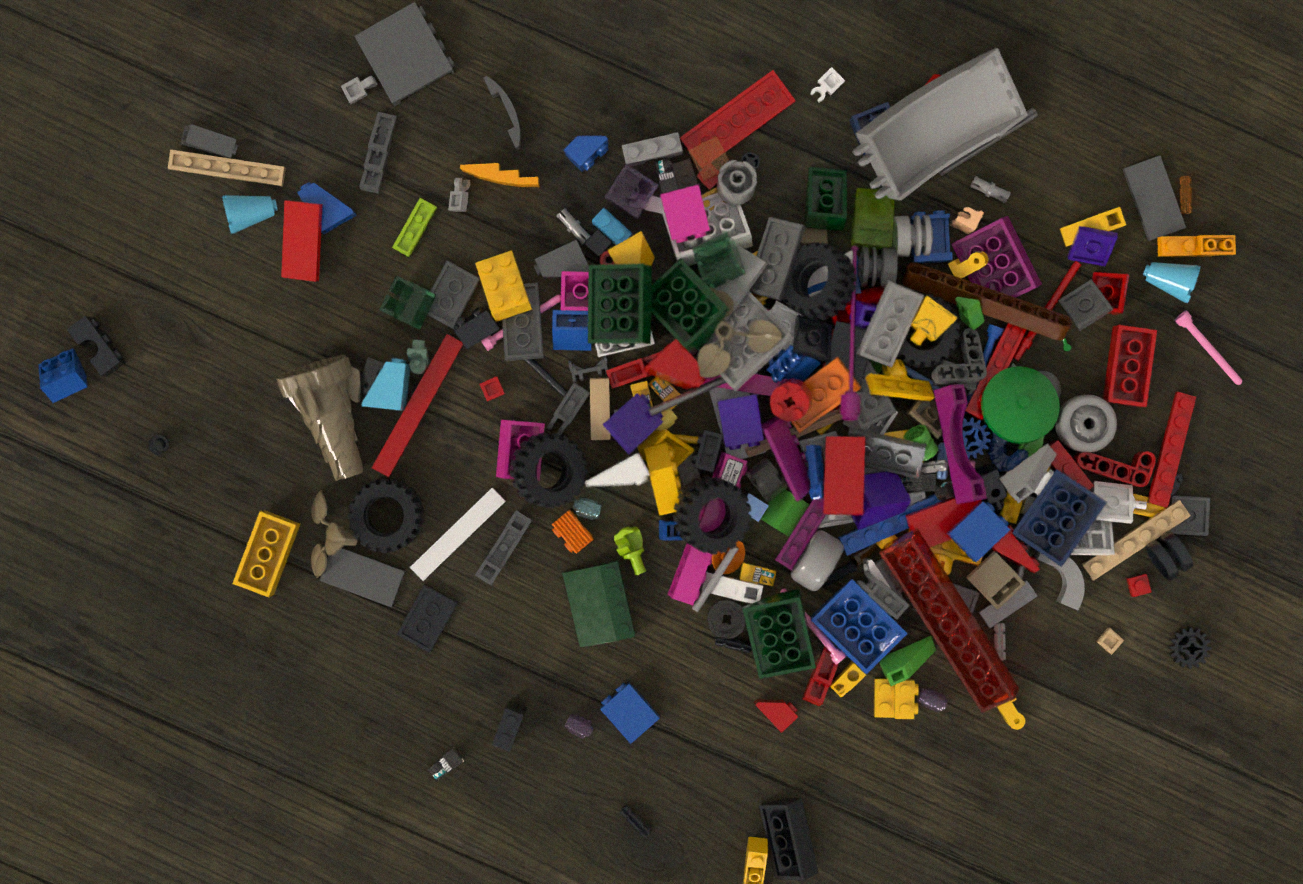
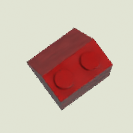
(675, 366)

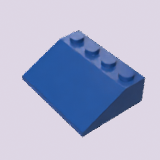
(858, 626)

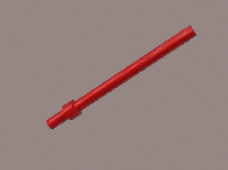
(1026, 342)

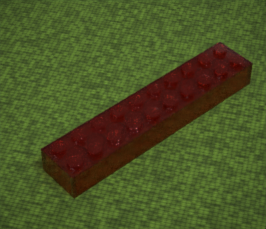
(949, 620)

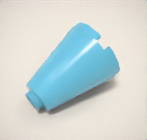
(247, 210)
(1173, 278)

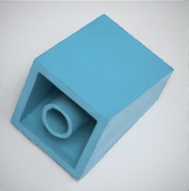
(390, 387)

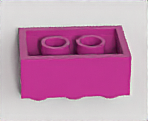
(574, 291)
(511, 436)

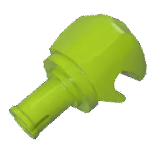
(630, 547)

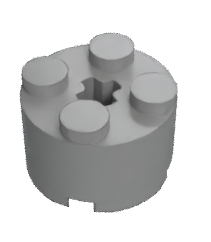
(736, 182)

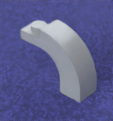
(1072, 581)

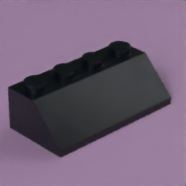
(788, 839)

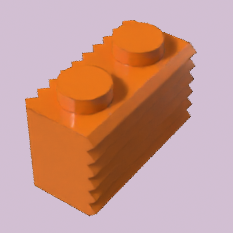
(572, 531)

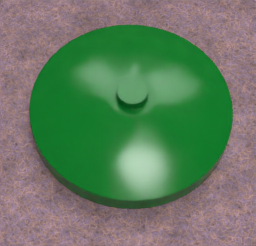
(1020, 405)

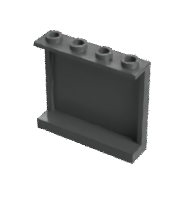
(404, 53)

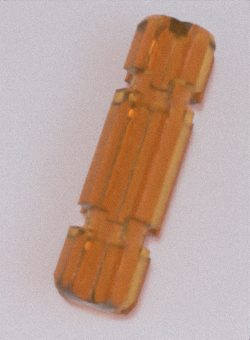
(1186, 194)

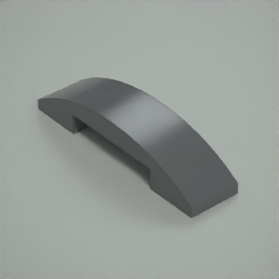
(496, 90)
(503, 547)

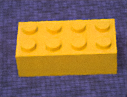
(266, 553)

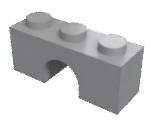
(659, 147)

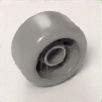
(1071, 426)
(817, 561)

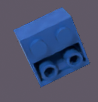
(585, 150)
(570, 330)
(62, 375)

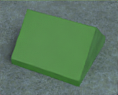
(784, 512)

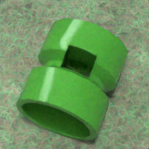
(922, 435)

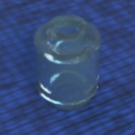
(587, 508)

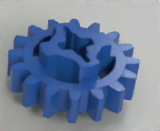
(974, 429)

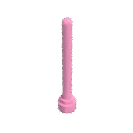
(1185, 320)
(490, 341)
(836, 653)

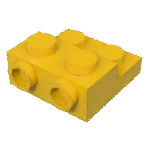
(895, 700)

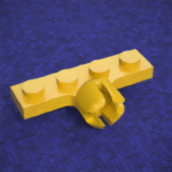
(897, 384)
(948, 552)

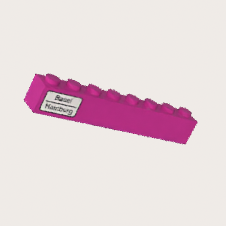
(694, 563)

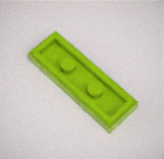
(414, 227)

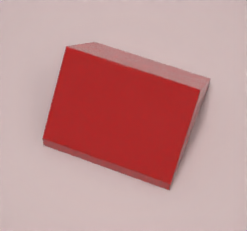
(1113, 288)

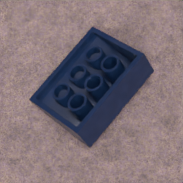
(1059, 517)

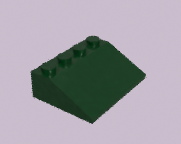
(619, 304)
(686, 306)
(599, 604)
(779, 634)

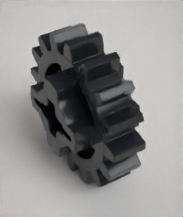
(1188, 640)

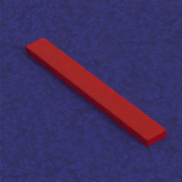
(417, 405)

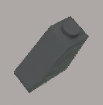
(208, 141)
(561, 259)

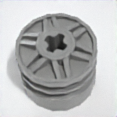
(912, 235)

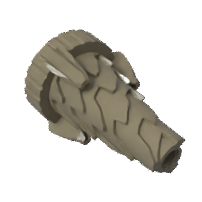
(323, 398)

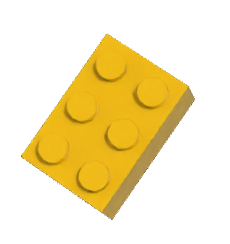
(503, 286)
(662, 477)

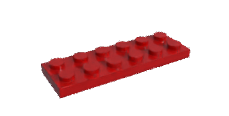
(742, 114)

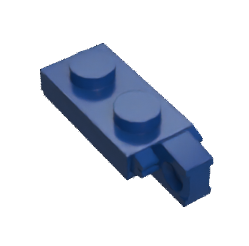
(816, 471)

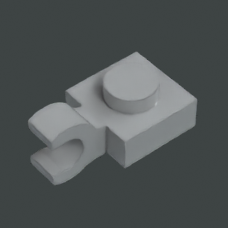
(356, 89)
(459, 198)

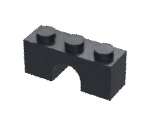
(108, 358)

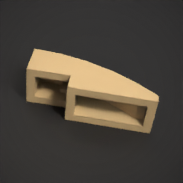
(599, 408)

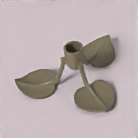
(761, 335)
(335, 539)

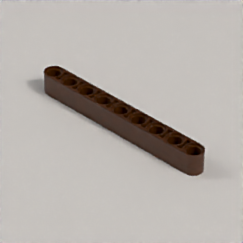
(992, 302)

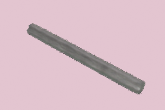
(1031, 115)

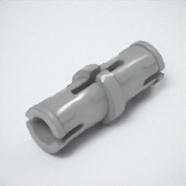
(990, 189)
(573, 226)

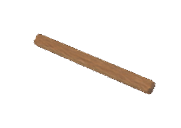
(827, 419)

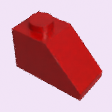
(778, 712)

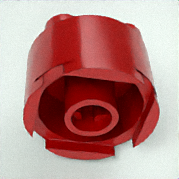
(781, 404)

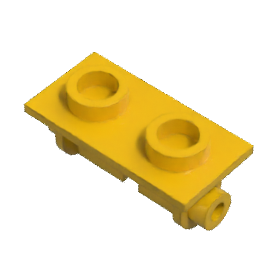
(1011, 509)

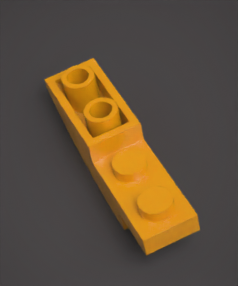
(1196, 245)

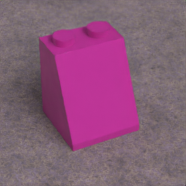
(685, 213)

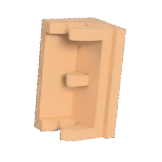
(965, 222)

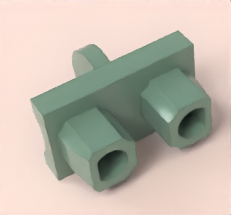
(418, 357)

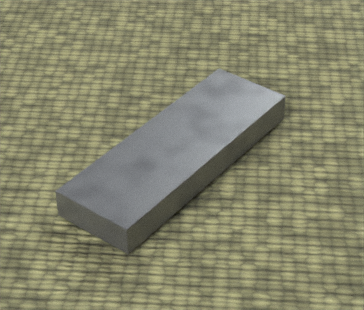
(1020, 598)

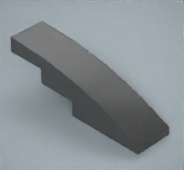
(378, 152)

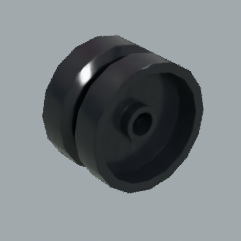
(1169, 556)

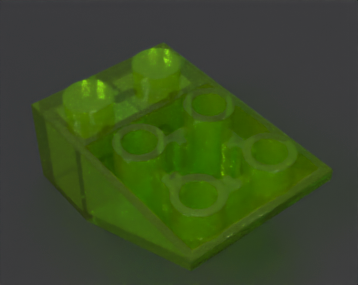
(872, 220)

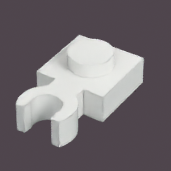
(829, 83)

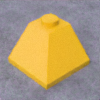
(632, 251)
(680, 449)

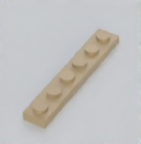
(226, 168)
(1137, 539)

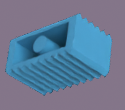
(611, 227)

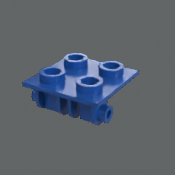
(792, 366)

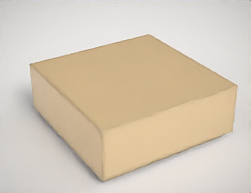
(1109, 640)

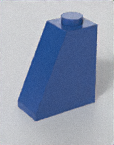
(333, 211)

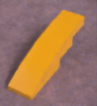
(493, 173)

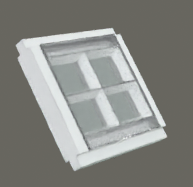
(1097, 540)

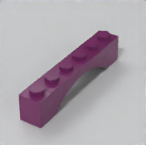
(951, 407)

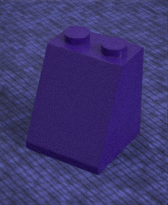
(740, 421)
(633, 423)
(882, 499)

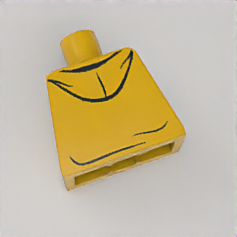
(930, 321)

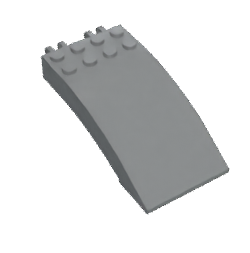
(940, 124)

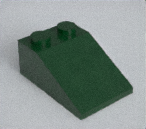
(826, 199)

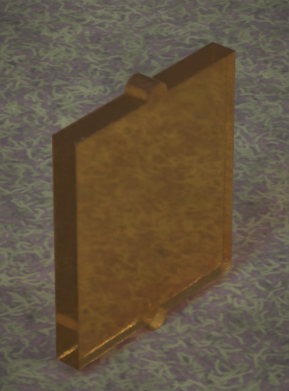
(709, 158)

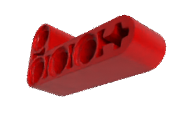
(1111, 467)

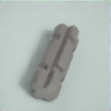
(934, 466)
(999, 640)

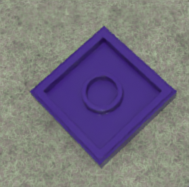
(1092, 246)

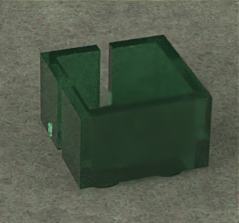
(718, 260)
(412, 304)

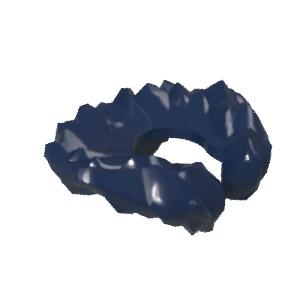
(999, 456)

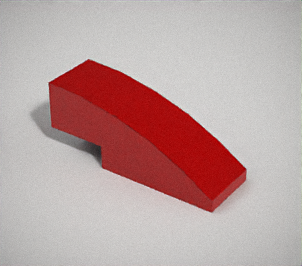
(629, 372)
(820, 678)

